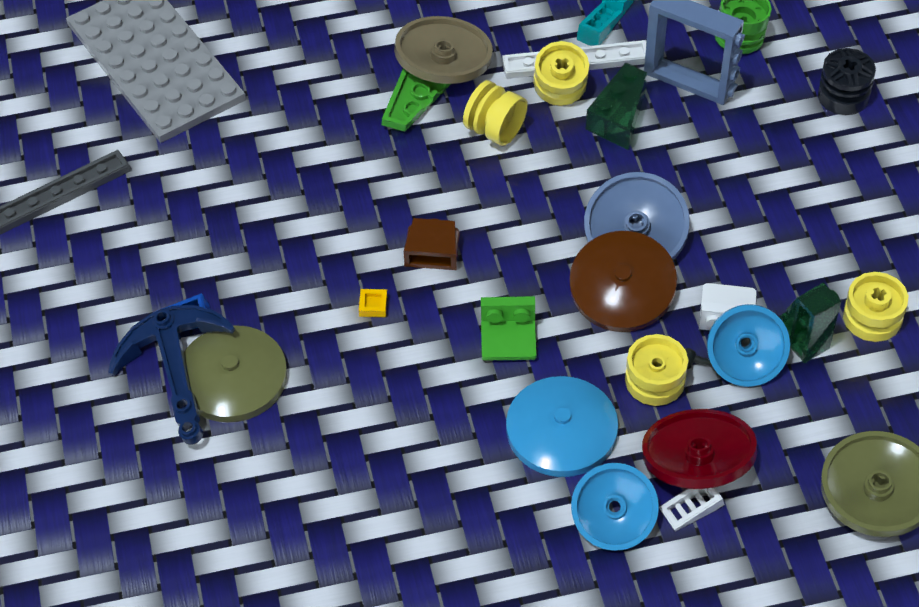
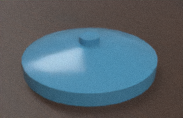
(562, 426)

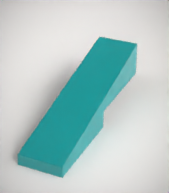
(601, 21)

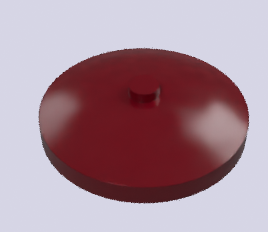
(699, 448)

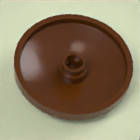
(623, 281)

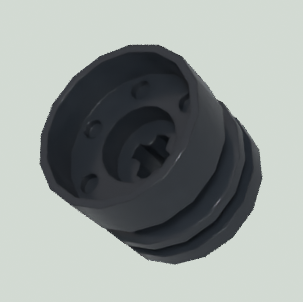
(846, 81)

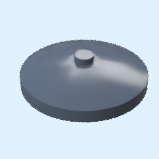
(640, 205)

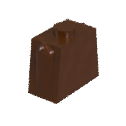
(432, 244)

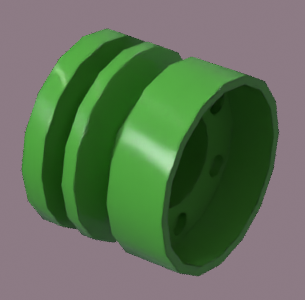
(755, 17)

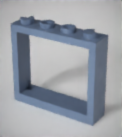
(706, 20)

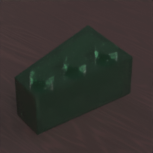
(618, 106)
(812, 321)

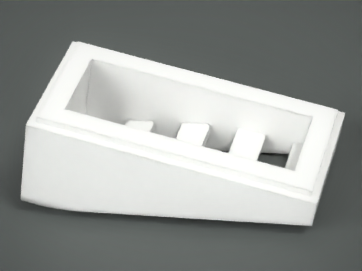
(706, 508)

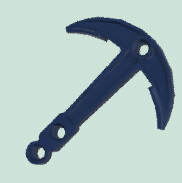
(170, 345)

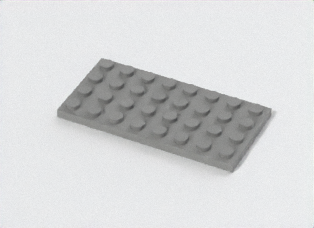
(156, 63)

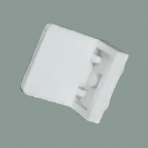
(720, 298)

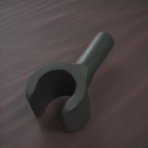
(693, 358)

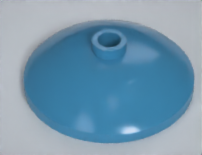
(764, 354)
(608, 528)

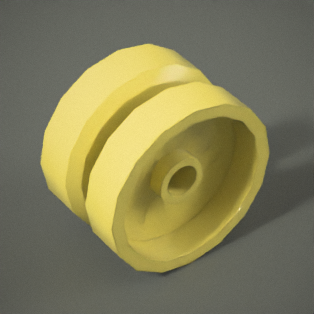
(561, 73)
(875, 306)
(656, 369)

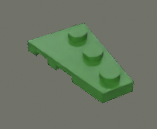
(410, 100)

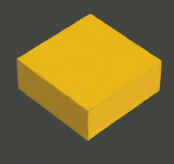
(373, 303)

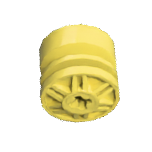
(495, 112)

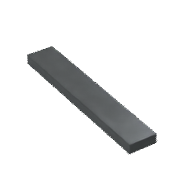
(62, 190)

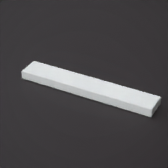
(598, 56)

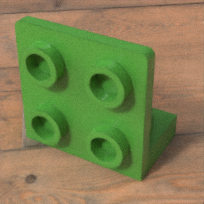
(508, 328)

